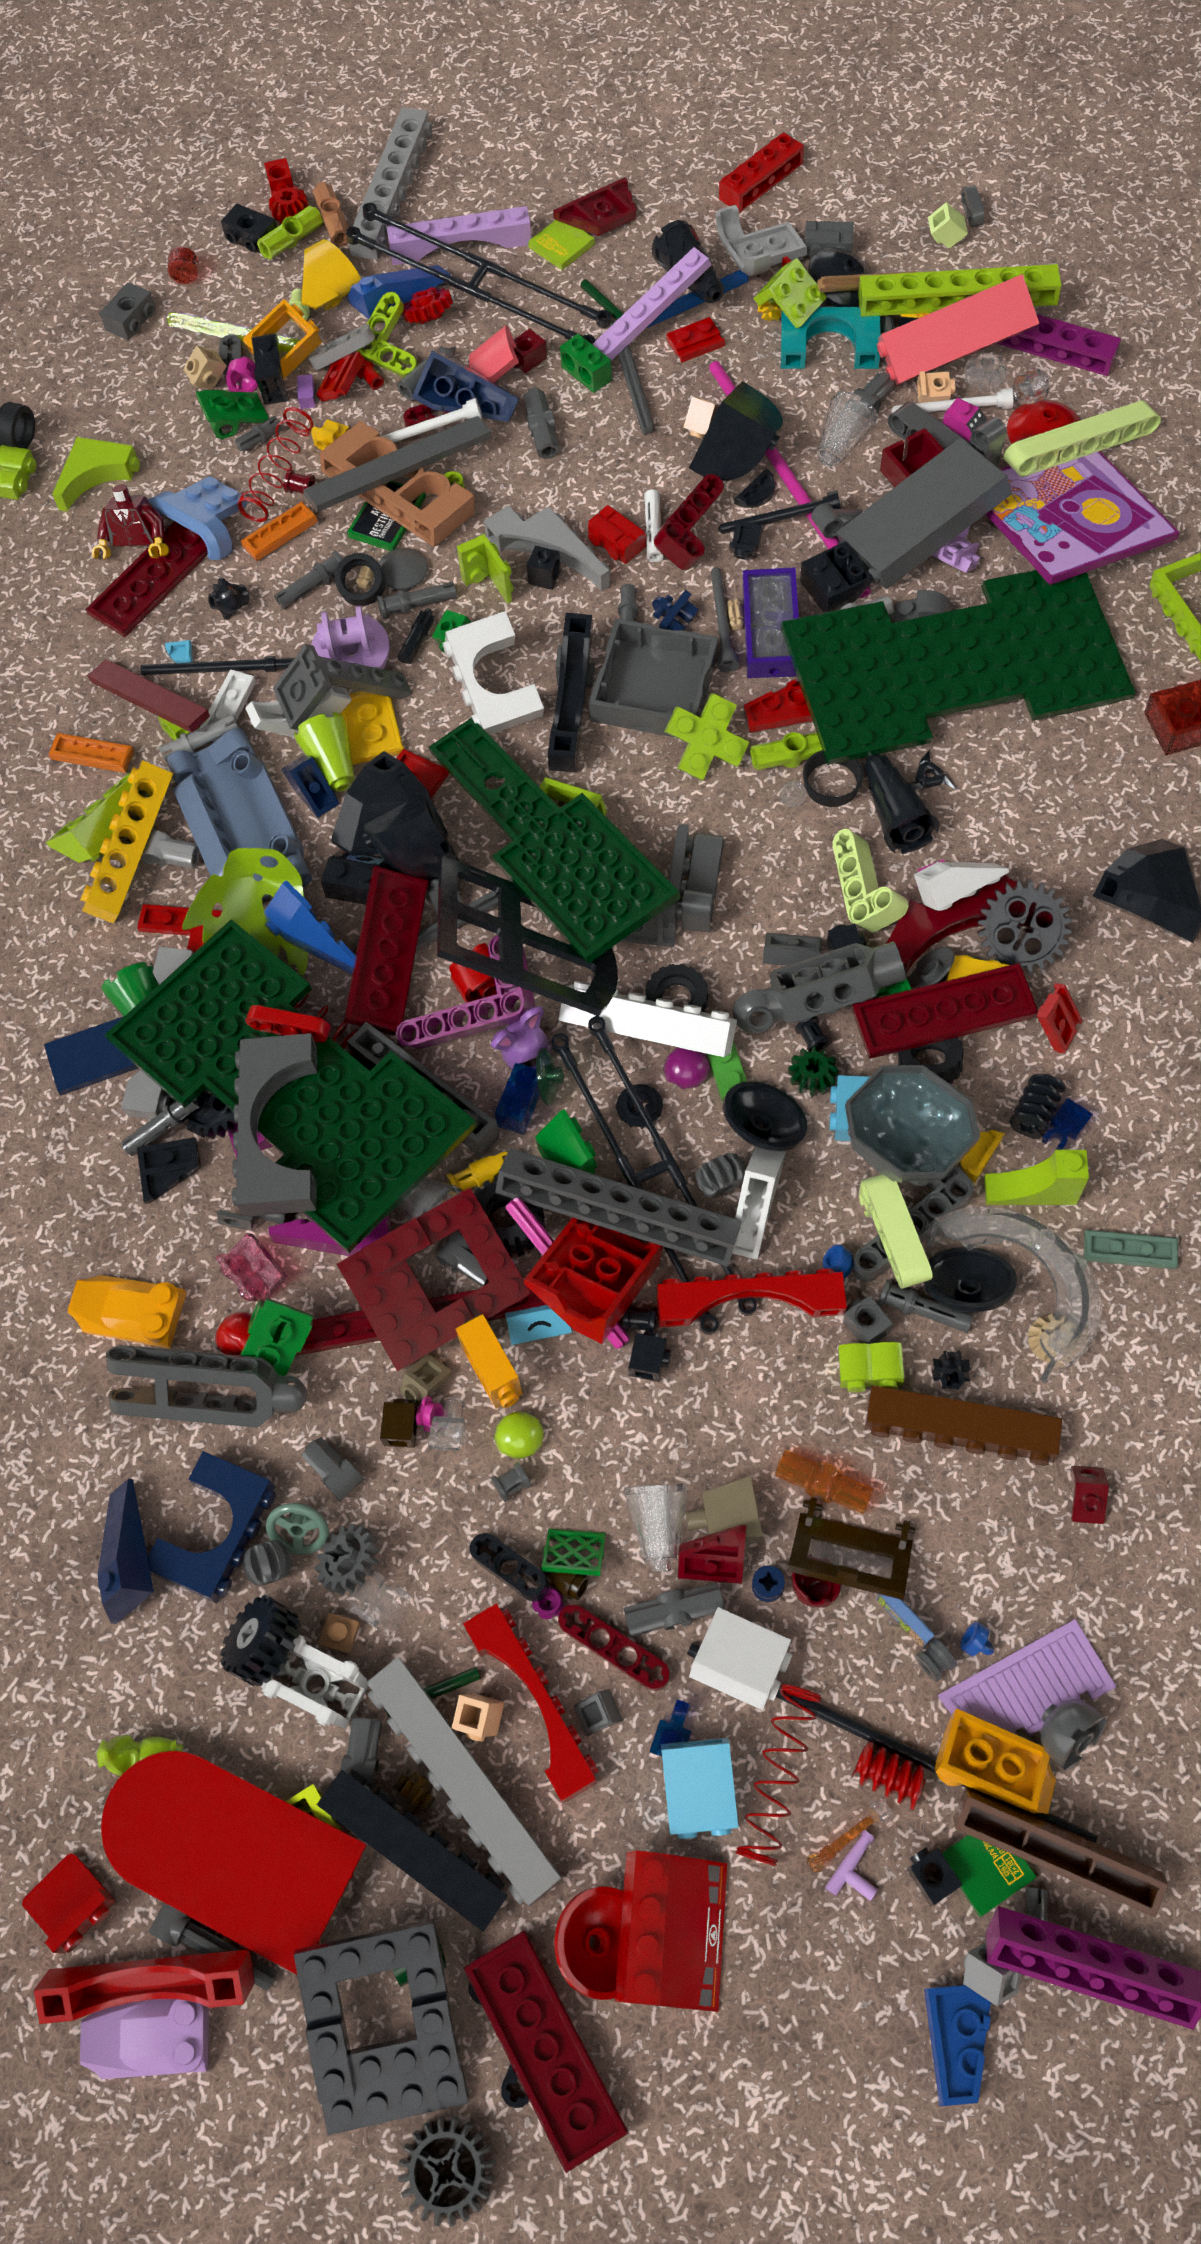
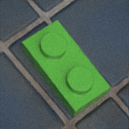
(726, 1071)

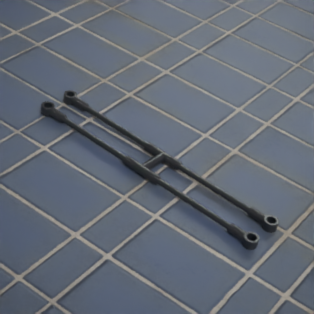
(483, 267)
(635, 1179)

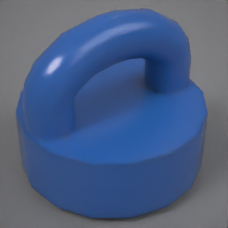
(839, 1259)
(976, 1640)

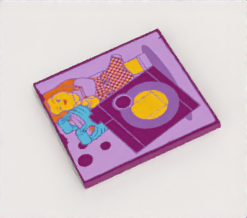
(1078, 517)

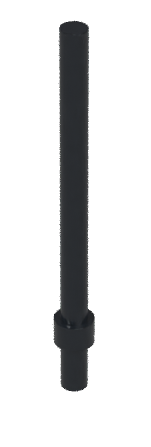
(269, 664)

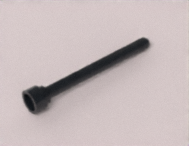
(832, 498)

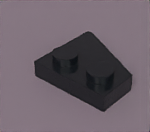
(166, 1165)

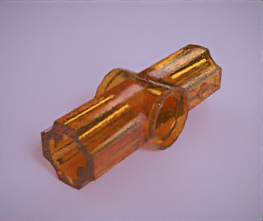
(824, 1481)

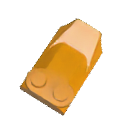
(127, 1309)
(995, 1763)

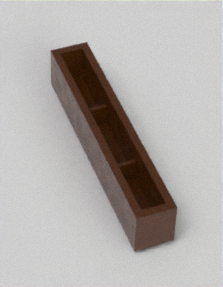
(964, 1425)
(1060, 1851)

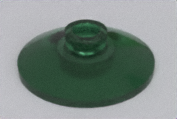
(548, 1076)

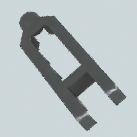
(165, 1403)

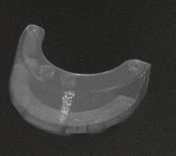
(1075, 1285)

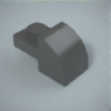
(926, 603)

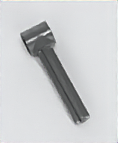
(176, 1927)

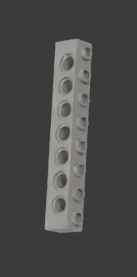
(393, 176)

